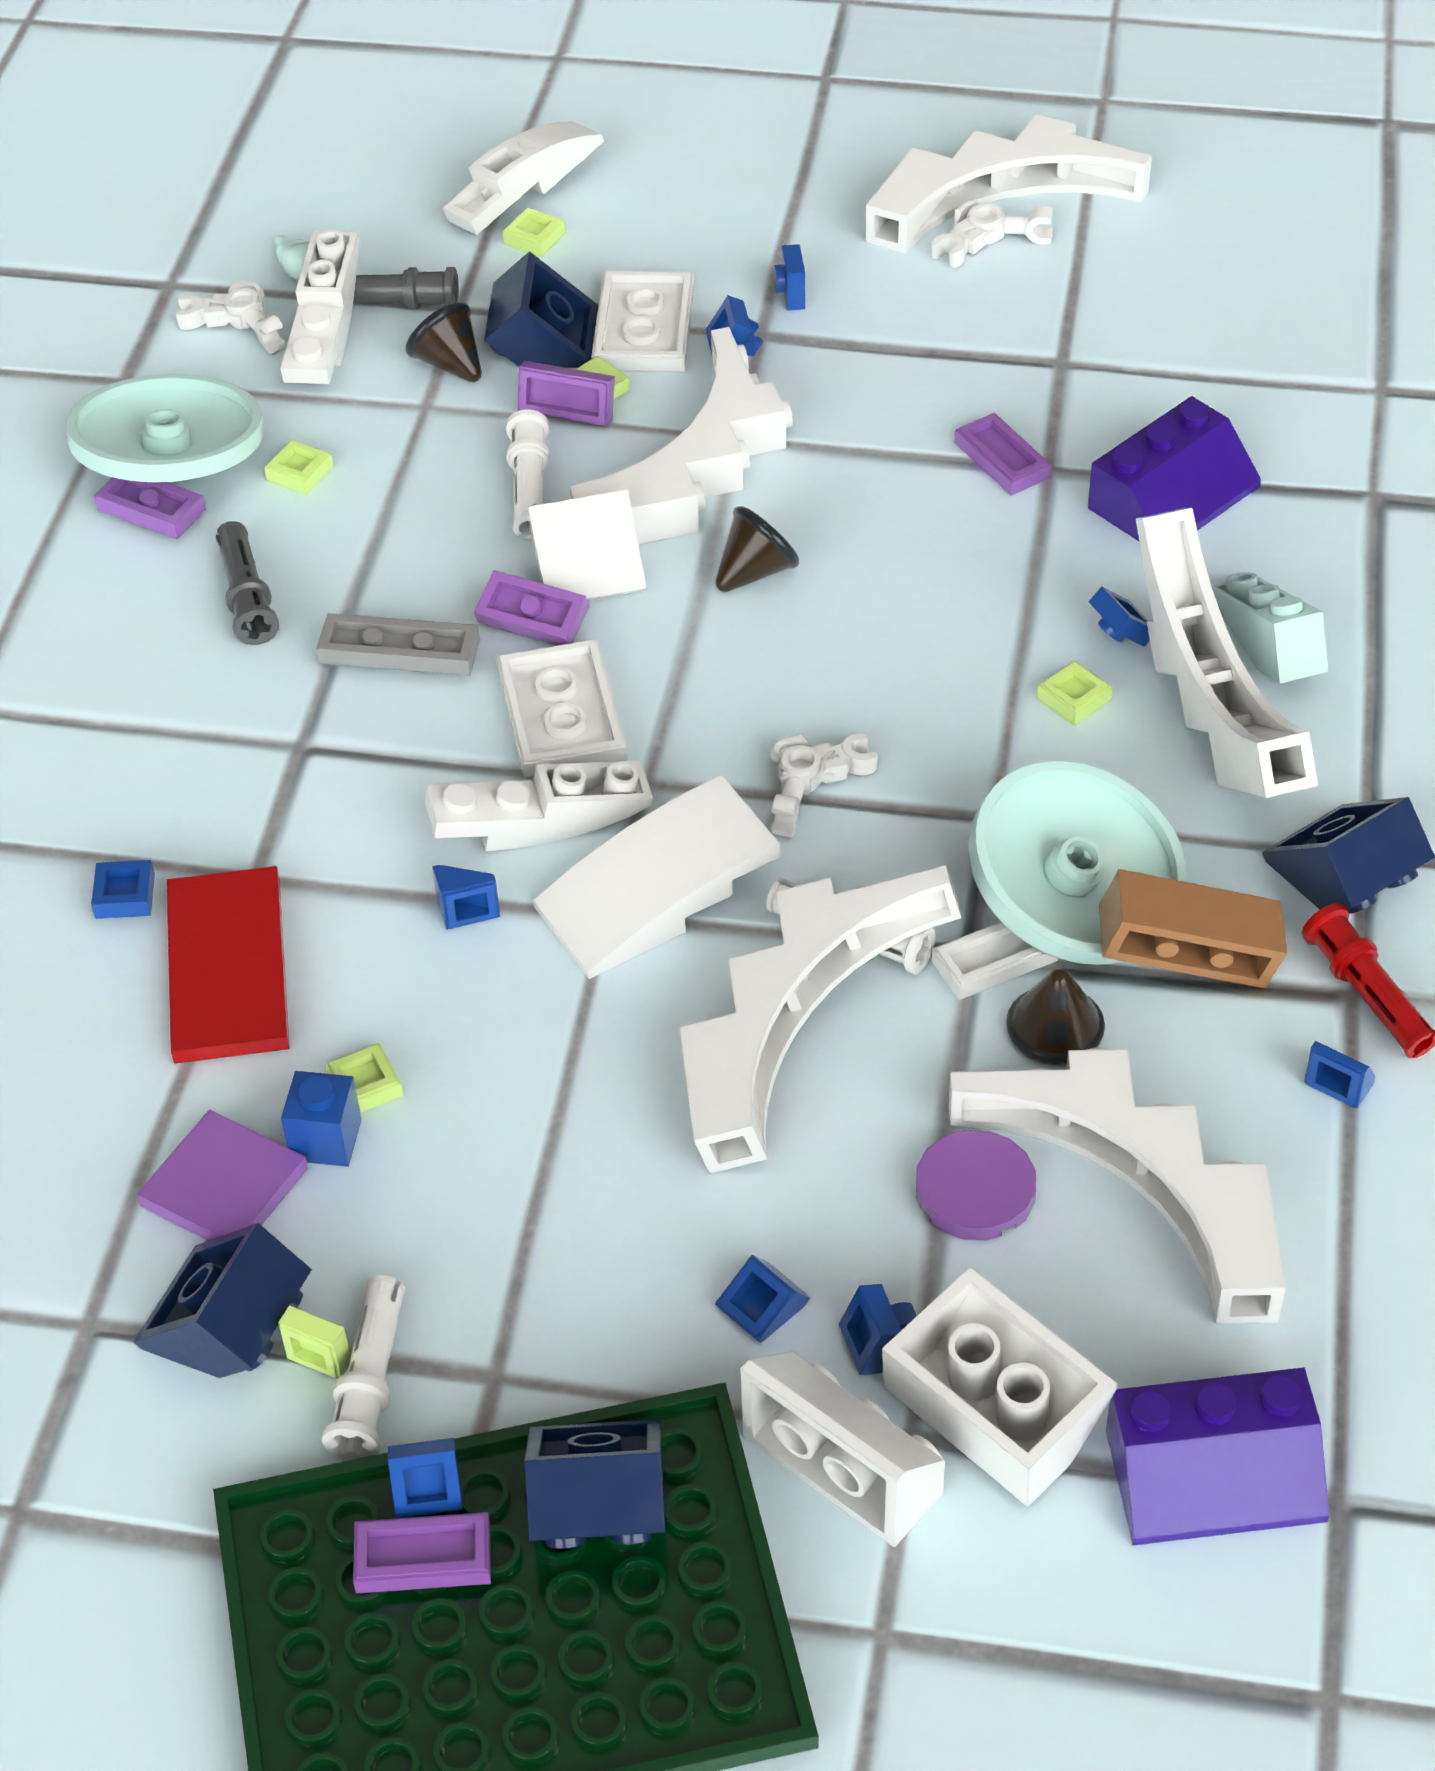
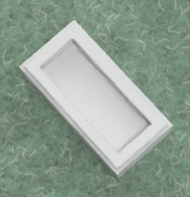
(986, 960)

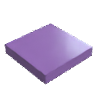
(222, 1178)

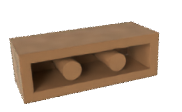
(1192, 929)

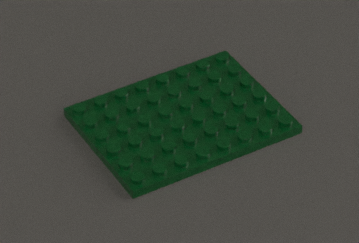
(557, 1665)

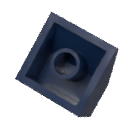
(540, 317)
(1353, 853)
(226, 1303)
(595, 1482)

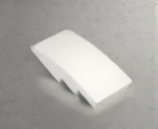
(655, 875)

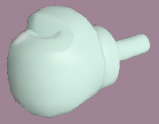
(291, 255)

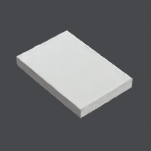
(644, 320)
(561, 706)

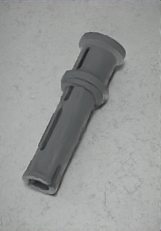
(410, 287)
(247, 594)

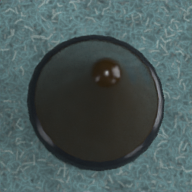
(447, 342)
(752, 551)
(1055, 1019)

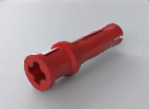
(1356, 961)

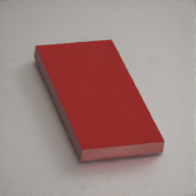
(226, 965)

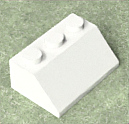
(997, 1384)
(839, 1444)

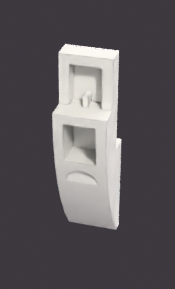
(522, 162)
(323, 309)
(552, 807)

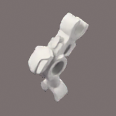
(986, 224)
(239, 307)
(804, 767)

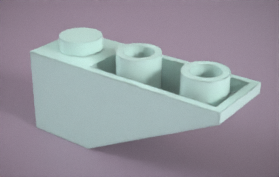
(1273, 627)

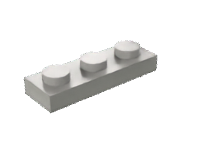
(398, 644)

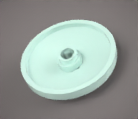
(164, 428)
(1053, 845)

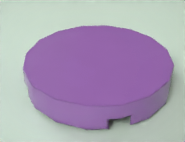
(975, 1184)

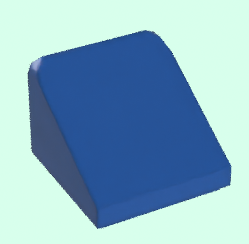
(465, 895)
(1338, 1075)
(761, 1298)

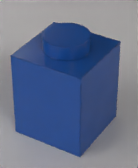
(322, 1117)

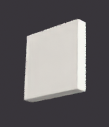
(588, 545)

